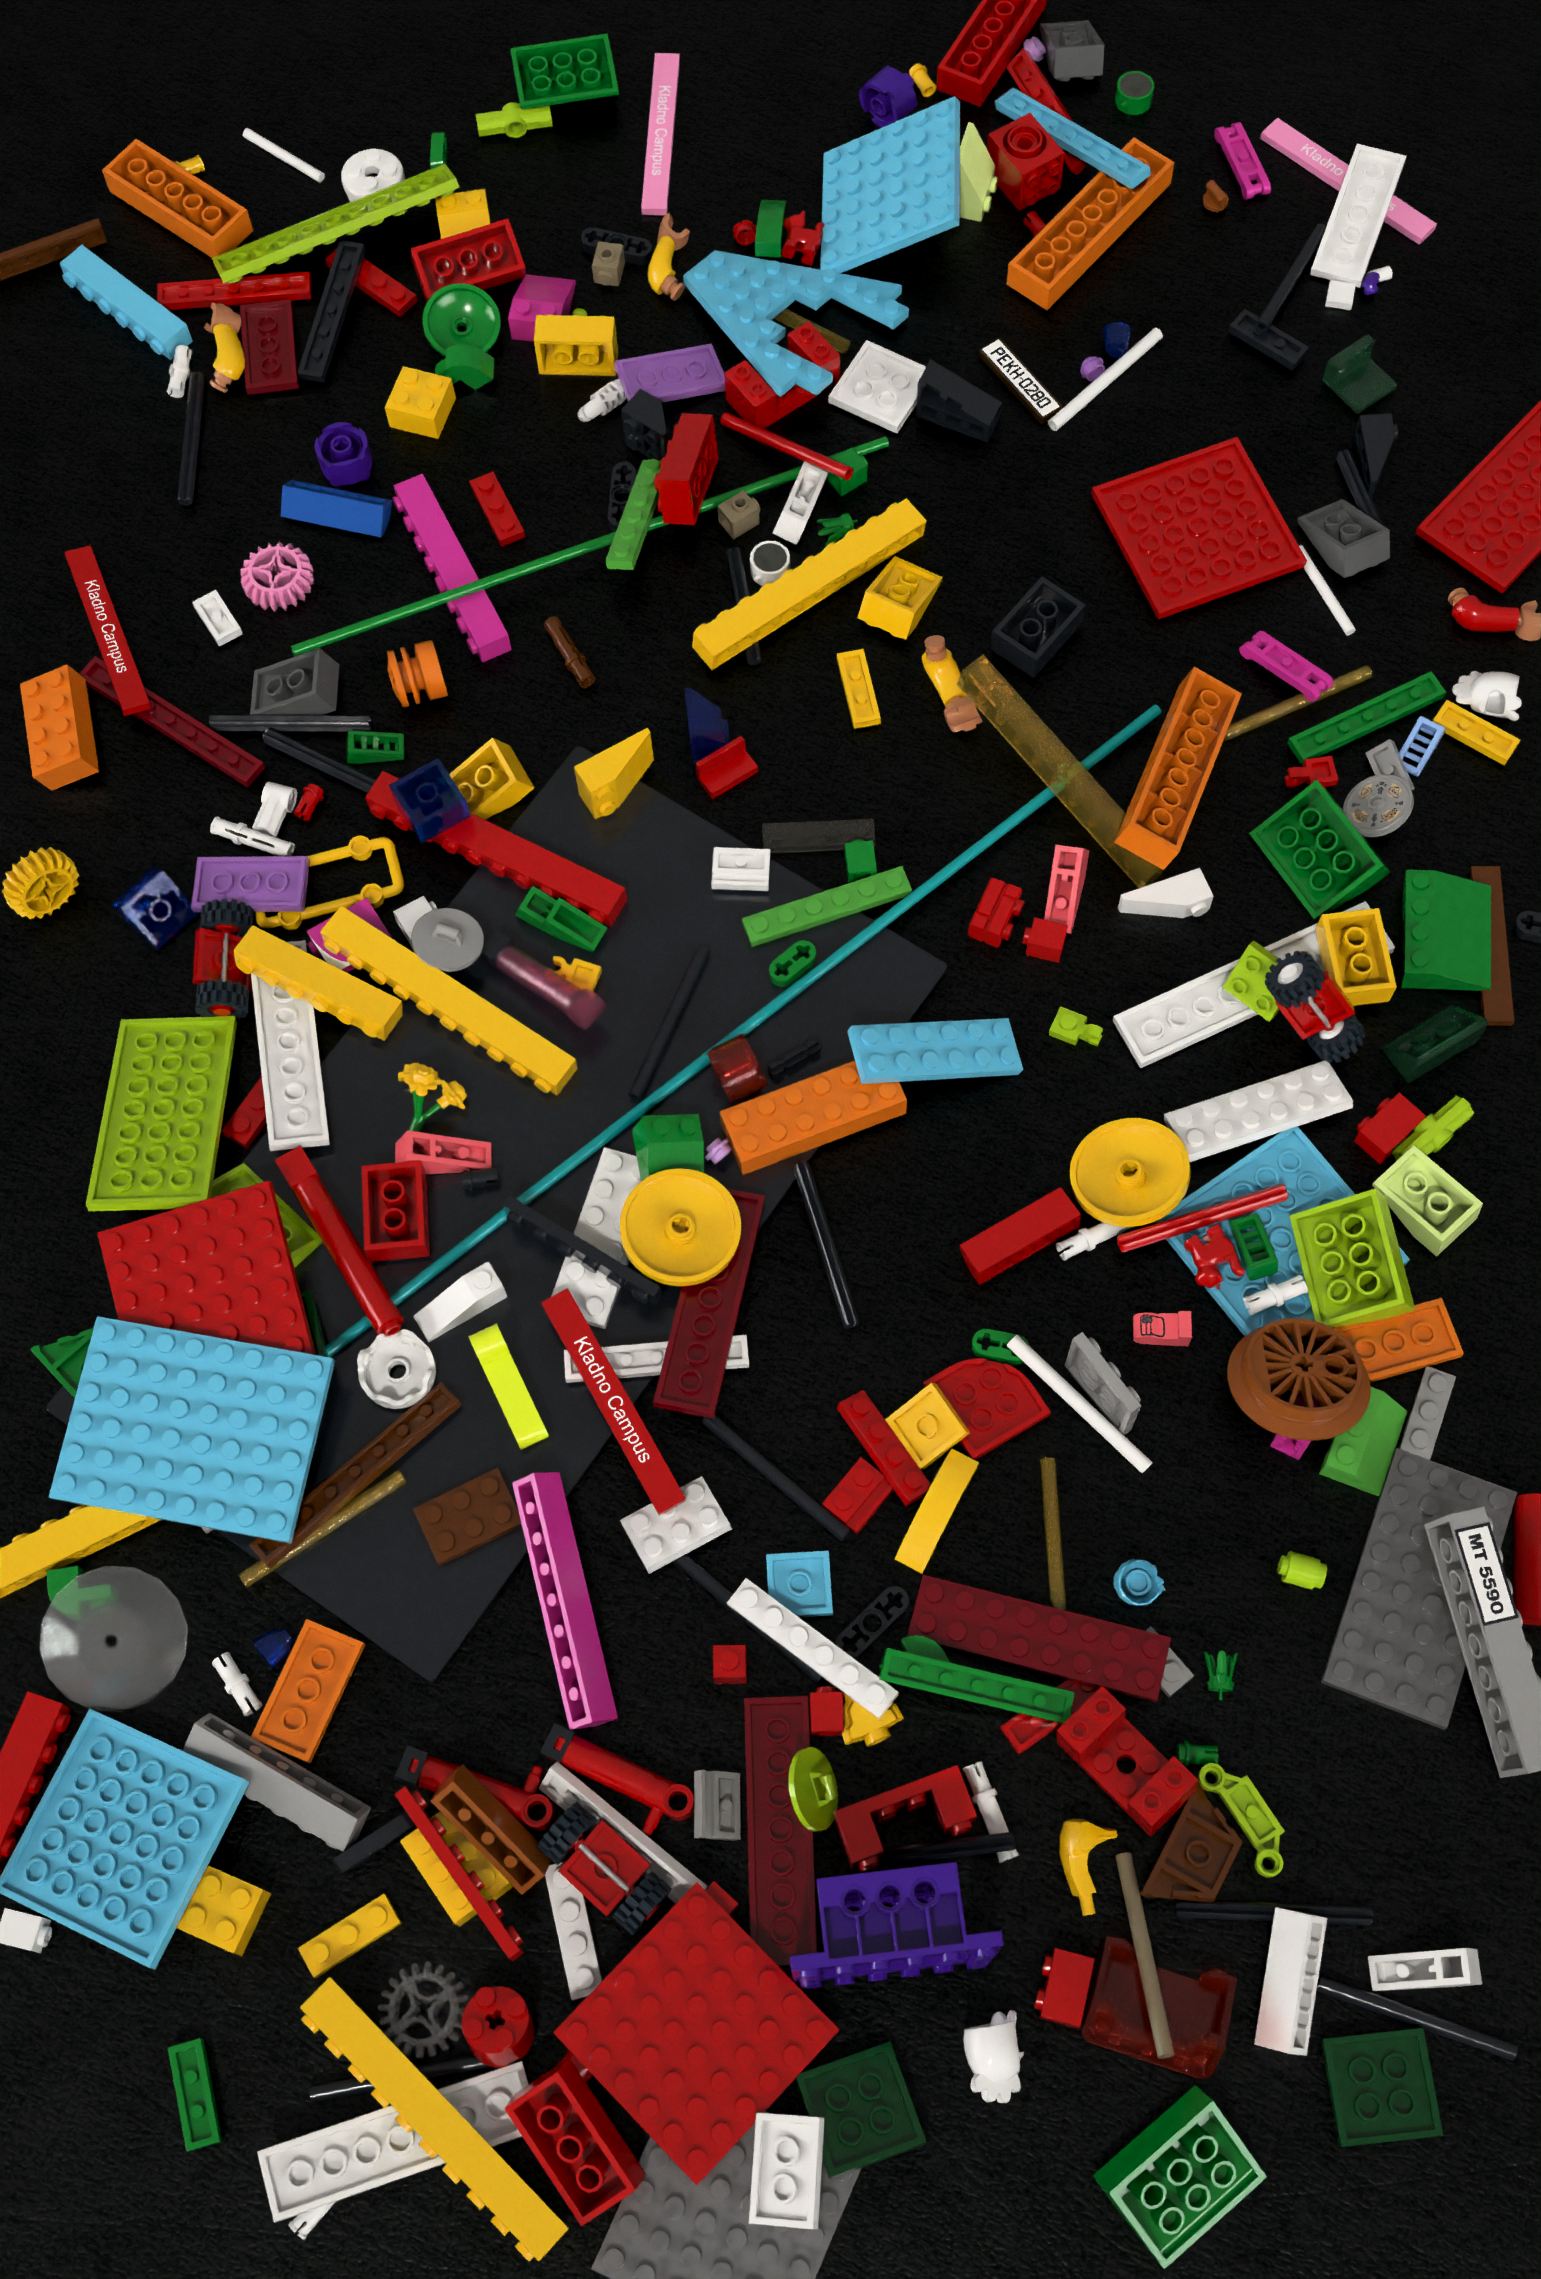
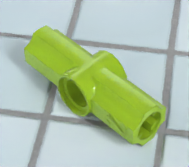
(513, 120)
(1437, 1128)

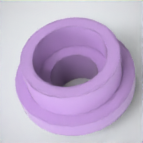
(1035, 48)
(718, 1150)

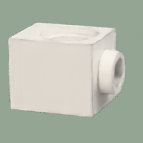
(24, 1930)

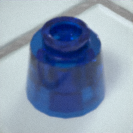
(1116, 338)
(273, 1646)

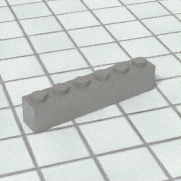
(280, 1782)

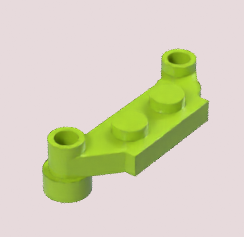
(1250, 1813)

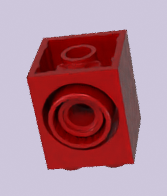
(1026, 161)

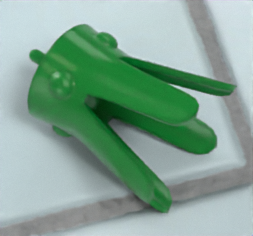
(839, 526)
(1221, 1678)

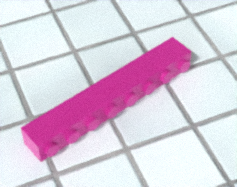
(451, 567)
(564, 1600)

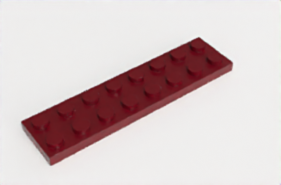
(706, 1325)
(1040, 1638)
(777, 1841)

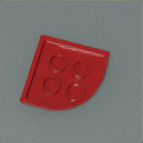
(991, 1402)

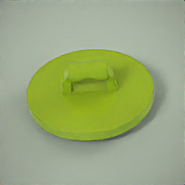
(813, 1789)

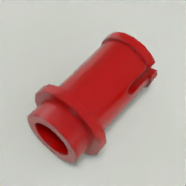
(1036, 223)
(308, 802)

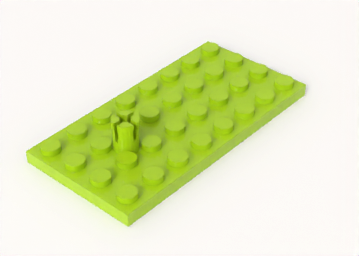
(162, 1113)

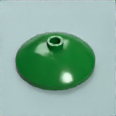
(461, 306)

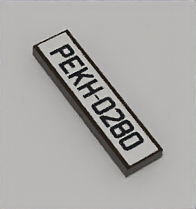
(1020, 380)

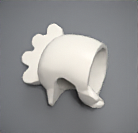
(1490, 693)
(994, 2057)

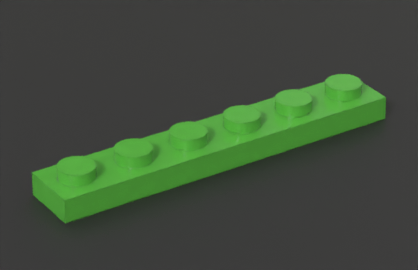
(635, 518)
(826, 906)

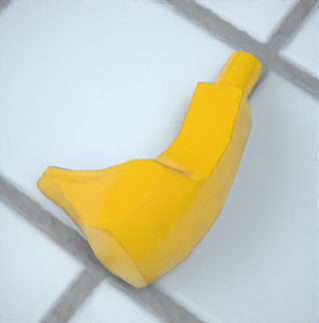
(1075, 1843)

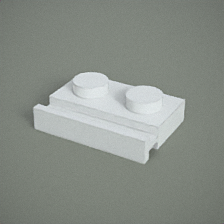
(740, 869)

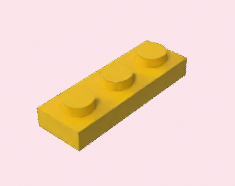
(858, 688)
(1476, 732)
(349, 1935)

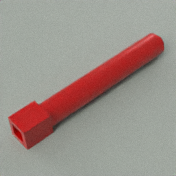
(340, 1242)

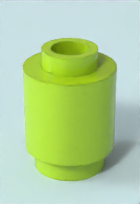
(1302, 1570)

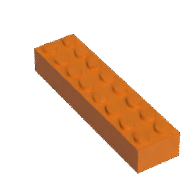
(1086, 229)
(1178, 768)

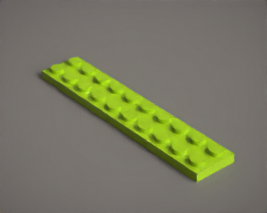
(334, 223)

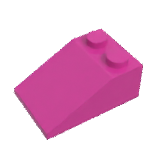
(538, 297)

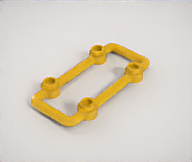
(360, 849)

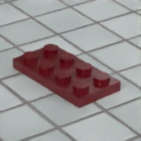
(269, 347)

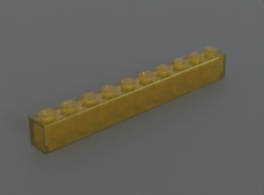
(1053, 764)

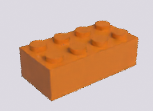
(59, 727)

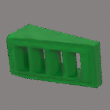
(373, 755)
(1259, 1264)

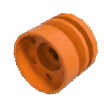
(416, 673)

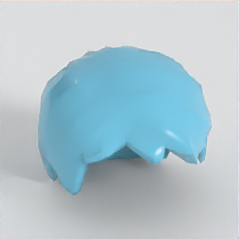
(1138, 1582)

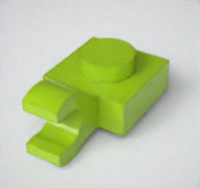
(1072, 1026)

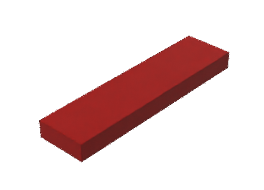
(1027, 1730)

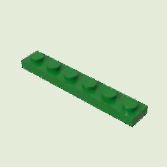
(1367, 717)
(976, 1685)

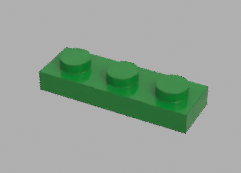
(195, 2094)

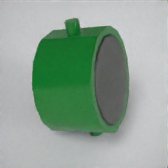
(1134, 92)

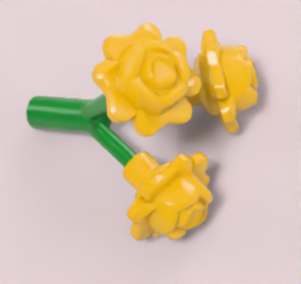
(422, 1078)

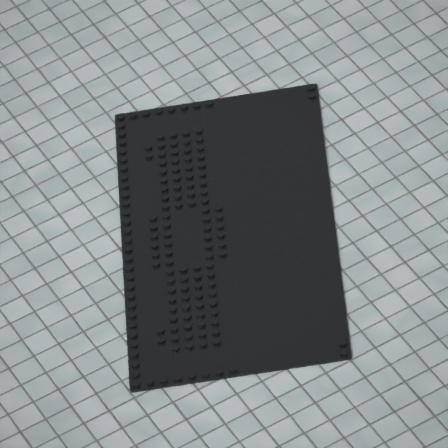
(379, 1563)

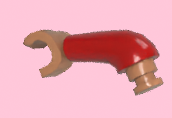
(1478, 616)

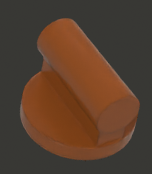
(1214, 198)

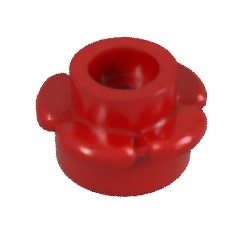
(745, 238)

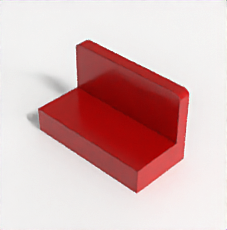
(725, 768)

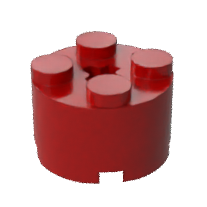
(490, 2009)

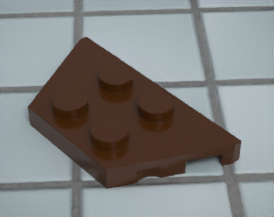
(1195, 1854)

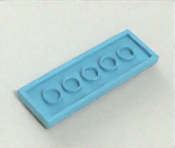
(934, 1050)

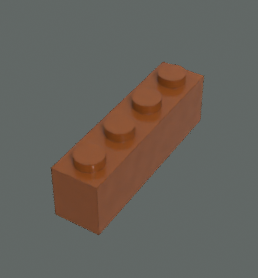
(491, 1829)

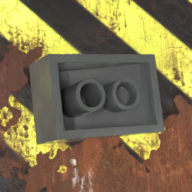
(1072, 50)
(1346, 537)
(296, 686)

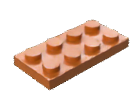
(1404, 1341)
(308, 1691)

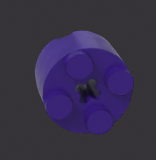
(888, 96)
(344, 454)

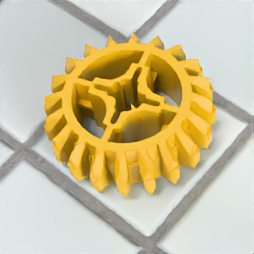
(40, 883)

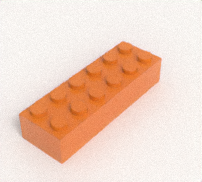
(177, 199)
(808, 1116)

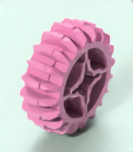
(270, 569)

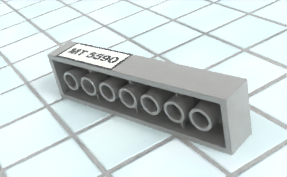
(1490, 1637)

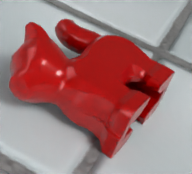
(802, 239)
(1215, 1252)

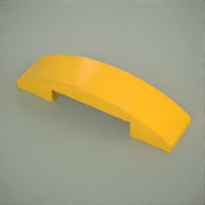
(936, 1510)

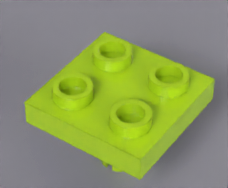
(1249, 978)

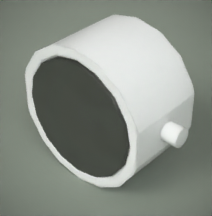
(769, 562)

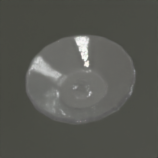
(147, 1630)

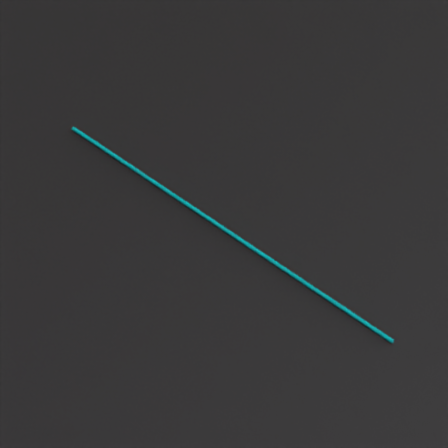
(746, 1027)

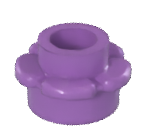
(1092, 368)

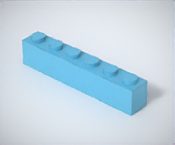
(125, 302)

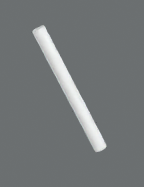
(283, 155)
(1327, 595)

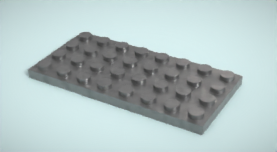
(1396, 1626)

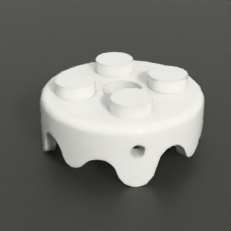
(366, 162)
(386, 1352)

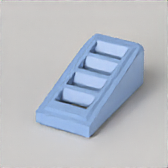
(1430, 728)

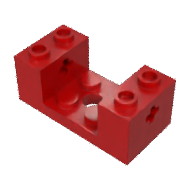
(757, 400)
(1102, 1736)
(948, 1800)

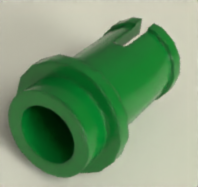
(1196, 1754)

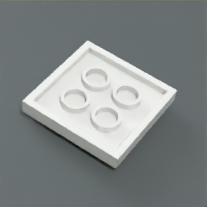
(879, 386)

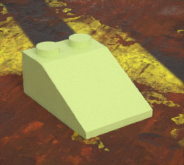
(976, 176)
(1428, 1200)

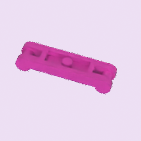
(1243, 160)
(1287, 665)

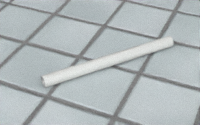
(1105, 379)
(1079, 1404)

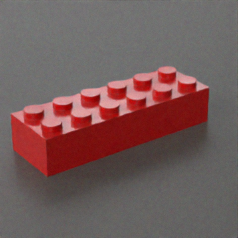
(986, 47)

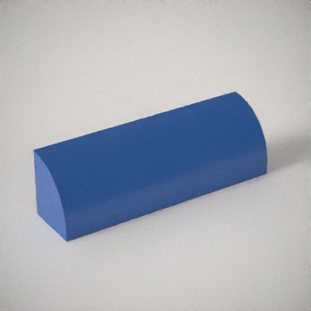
(335, 508)

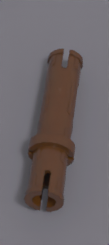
(574, 660)

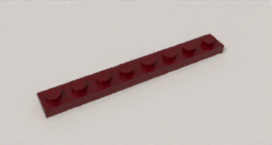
(182, 729)

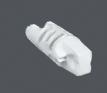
(603, 401)

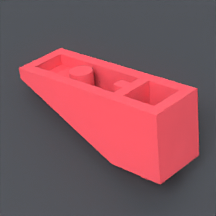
(1066, 884)
(443, 1153)

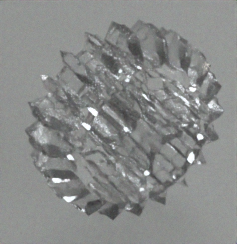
(410, 2019)

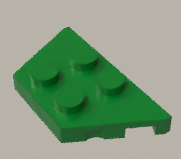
(66, 1358)

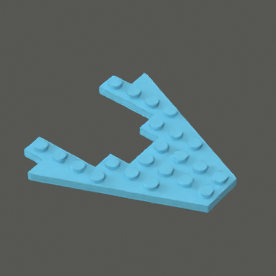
(751, 291)

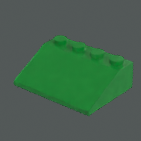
(564, 71)
(1319, 851)
(1445, 932)
(1180, 2176)

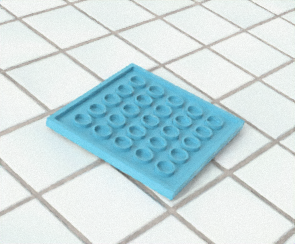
(891, 187)
(1310, 1183)
(122, 1838)

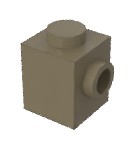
(608, 263)
(739, 514)

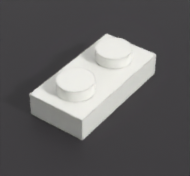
(217, 618)

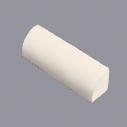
(1290, 1981)

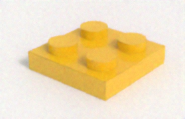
(927, 1426)

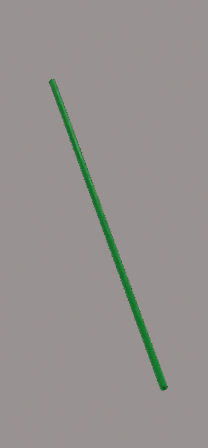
(545, 561)

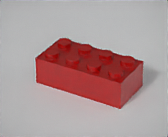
(474, 257)
(687, 469)
(575, 2142)

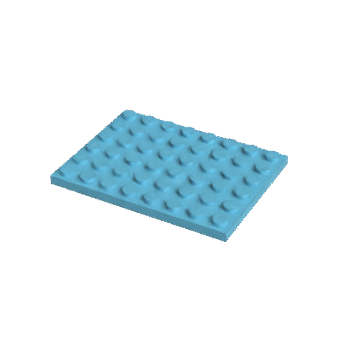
(193, 1429)

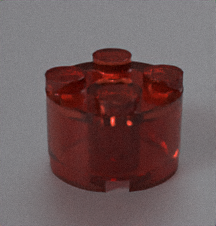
(737, 1068)

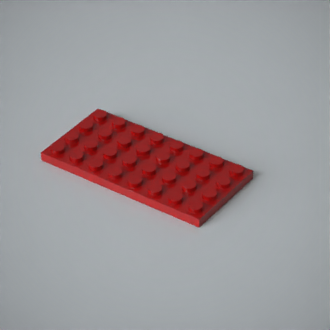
(1495, 512)

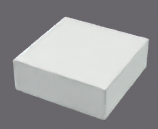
(1340, 295)

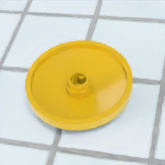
(1130, 1172)
(680, 1227)

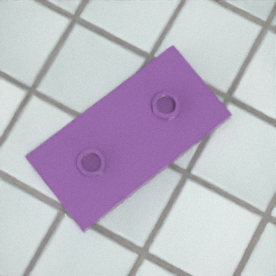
(672, 373)
(258, 881)

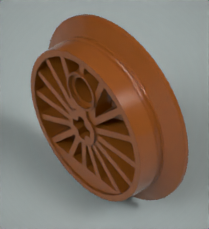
(1262, 1363)

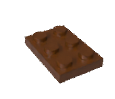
(468, 1516)

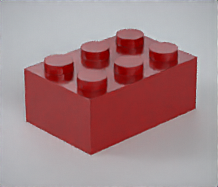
(395, 1211)

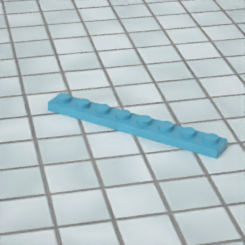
(1076, 139)

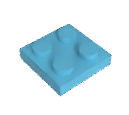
(801, 1582)

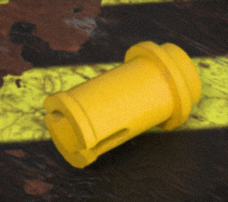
(920, 77)
(192, 165)

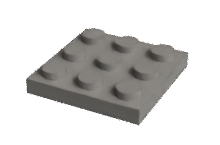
(1102, 1383)

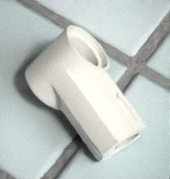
(276, 802)

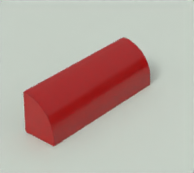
(1020, 1235)
(1527, 1557)

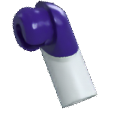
(1375, 276)

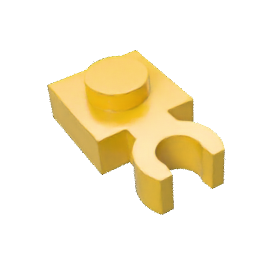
(579, 972)

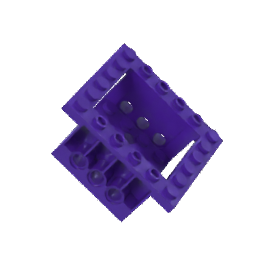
(895, 1937)

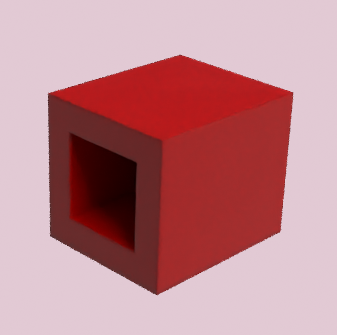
(1045, 939)
(729, 1664)
(826, 1712)

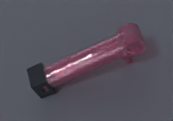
(504, 957)

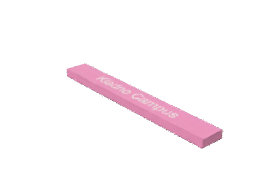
(660, 134)
(1333, 171)

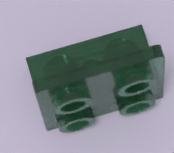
(1357, 376)

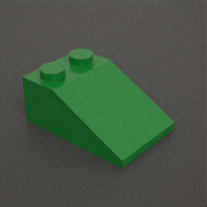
(668, 1143)

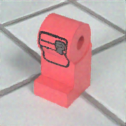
(1163, 1328)

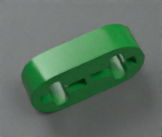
(438, 151)
(789, 958)
(994, 1353)

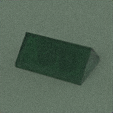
(1434, 1041)

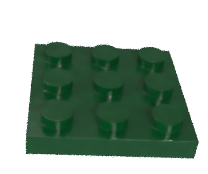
(1381, 2087)
(863, 2109)

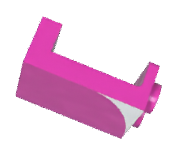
(363, 910)

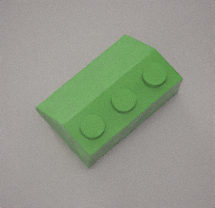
(1366, 1450)

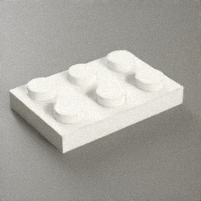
(679, 1530)
(786, 2170)

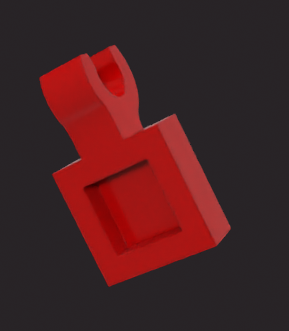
(1313, 769)

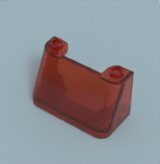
(1195, 2012)

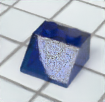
(706, 727)
(155, 907)

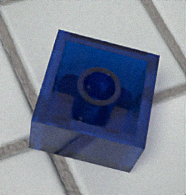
(429, 800)

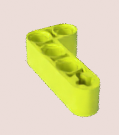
(508, 1386)

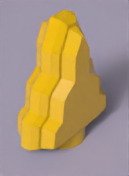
(862, 1725)

